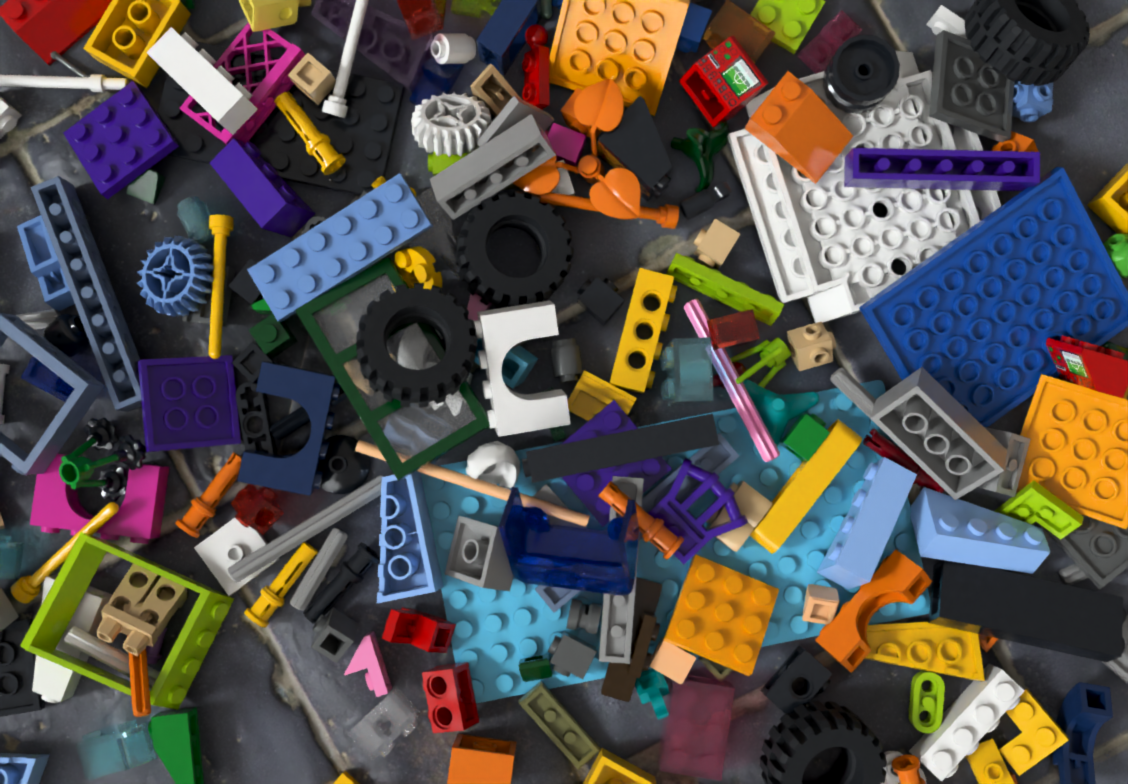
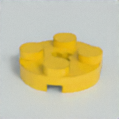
(417, 267)

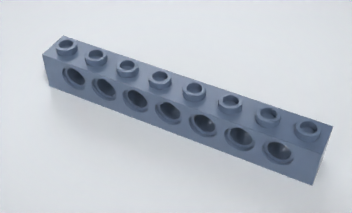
(91, 290)

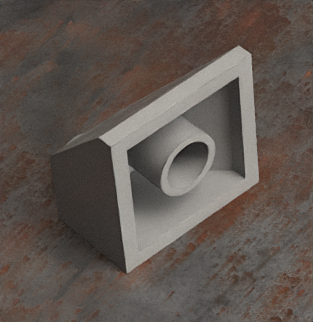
(479, 555)

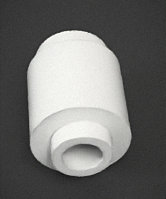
(453, 48)

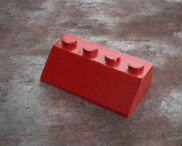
(52, 23)

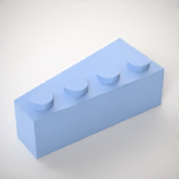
(406, 541)

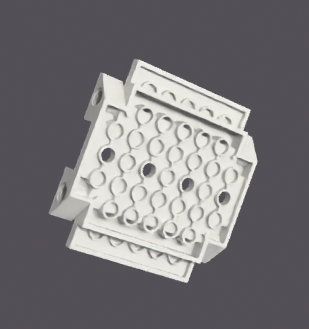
(825, 234)

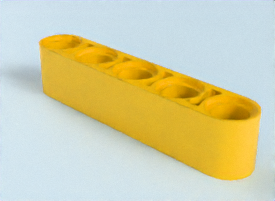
(805, 487)

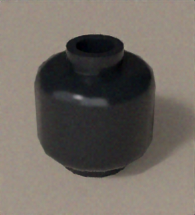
(67, 334)

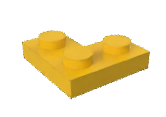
(1038, 736)

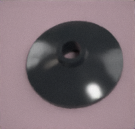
(354, 470)

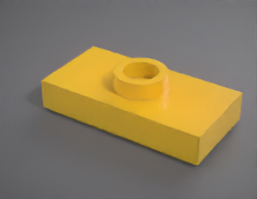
(989, 765)

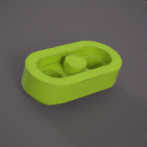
(926, 700)

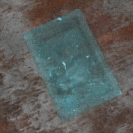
(687, 372)

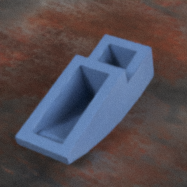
(45, 264)

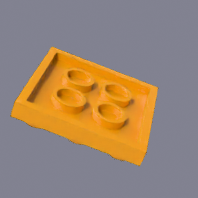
(721, 615)

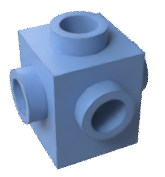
(1032, 101)

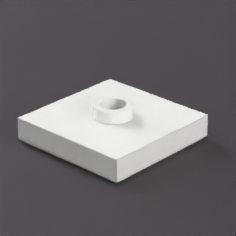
(228, 547)

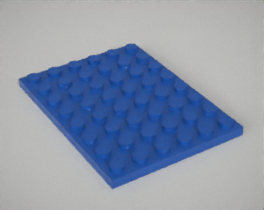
(996, 294)

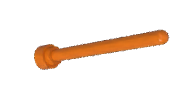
(666, 215)

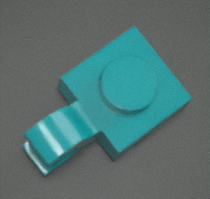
(652, 687)

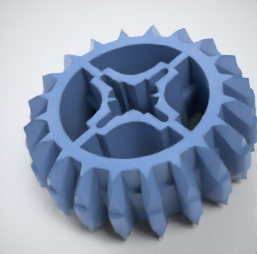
(168, 260)

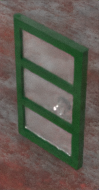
(403, 434)

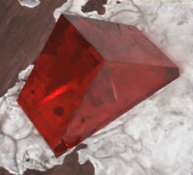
(733, 330)

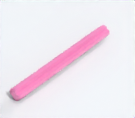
(737, 392)

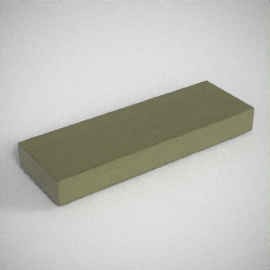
(559, 725)

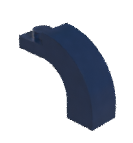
(1080, 718)

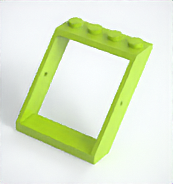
(70, 588)

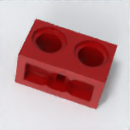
(453, 696)

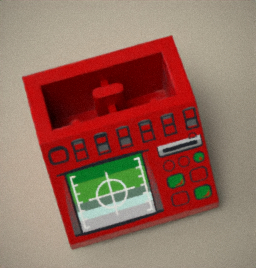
(723, 81)
(1090, 365)

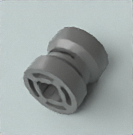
(584, 616)

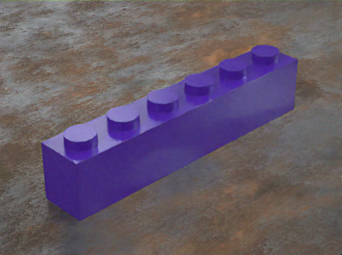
(941, 169)

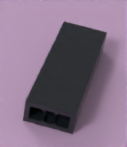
(620, 448)
(1027, 610)

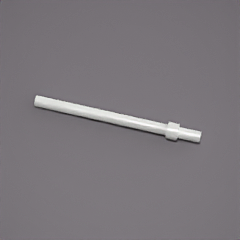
(95, 82)

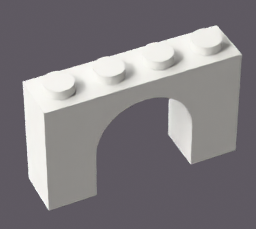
(499, 332)

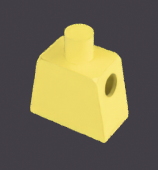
(271, 13)

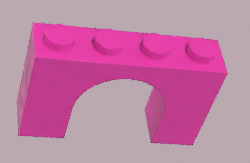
(139, 516)

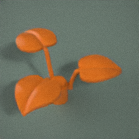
(617, 193)

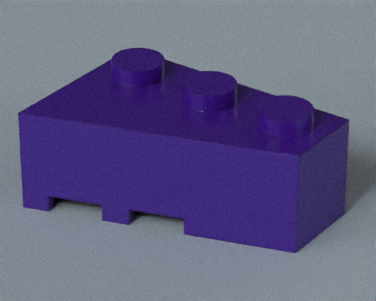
(261, 189)

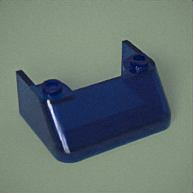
(570, 555)

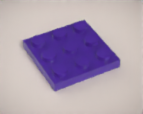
(120, 140)
(188, 403)
(591, 483)

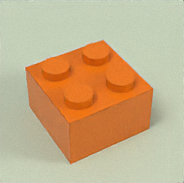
(481, 760)

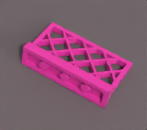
(264, 92)

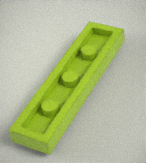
(724, 289)

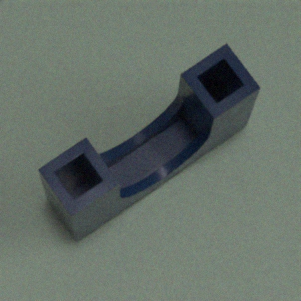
(299, 470)

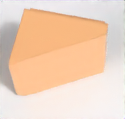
(820, 604)

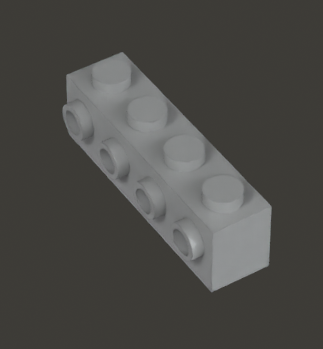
(492, 167)

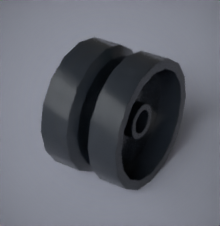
(861, 74)

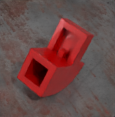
(418, 629)

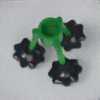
(113, 481)

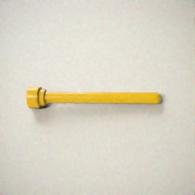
(221, 227)
(29, 587)

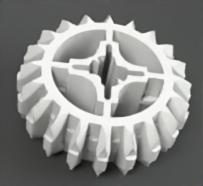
(450, 123)

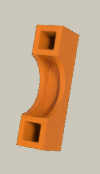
(894, 581)

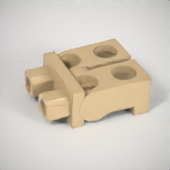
(140, 609)

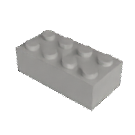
(939, 434)

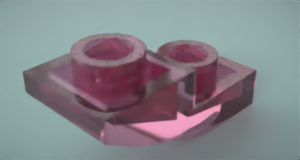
(825, 44)

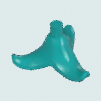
(779, 409)

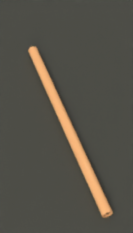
(484, 487)

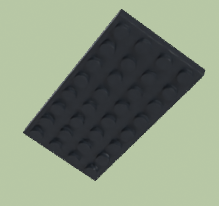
(361, 136)

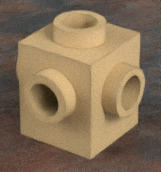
(811, 346)

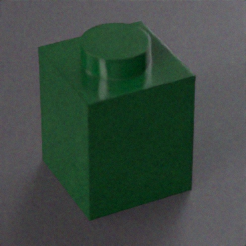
(272, 336)

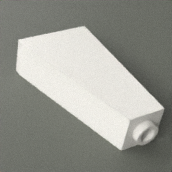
(53, 680)

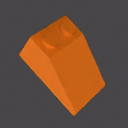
(799, 127)

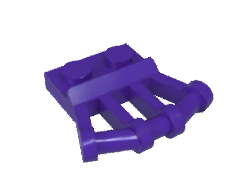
(684, 523)

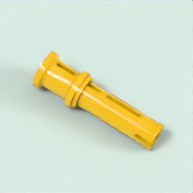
(316, 142)
(273, 595)

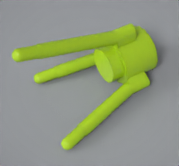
(773, 354)

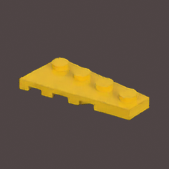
(927, 648)

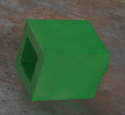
(805, 436)

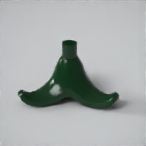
(700, 148)

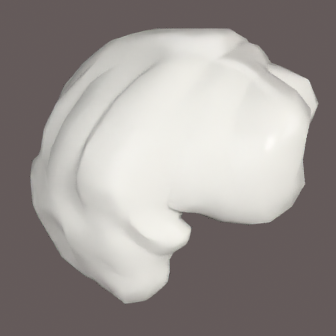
(494, 464)

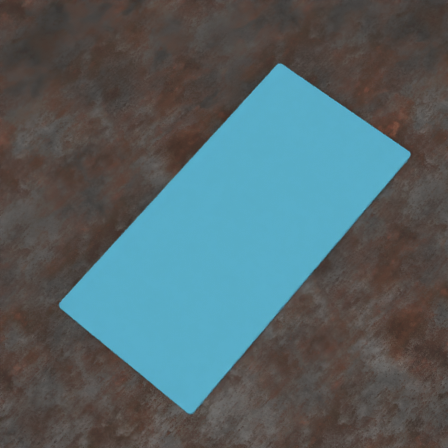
(506, 626)

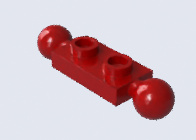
(536, 68)

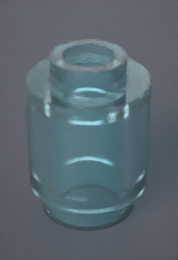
(195, 219)

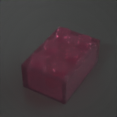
(696, 727)

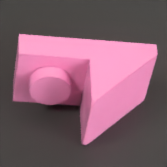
(370, 657)

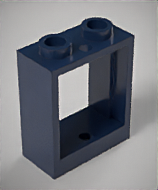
(505, 32)

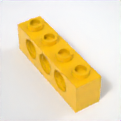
(646, 285)

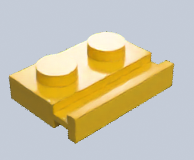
(594, 394)

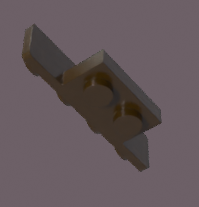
(621, 677)

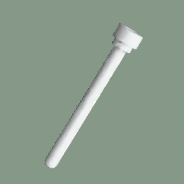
(336, 103)

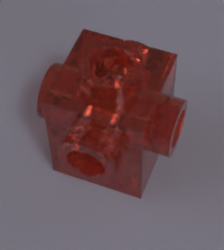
(257, 507)

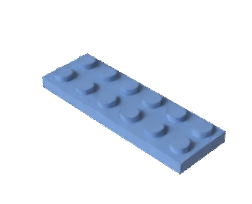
(340, 247)

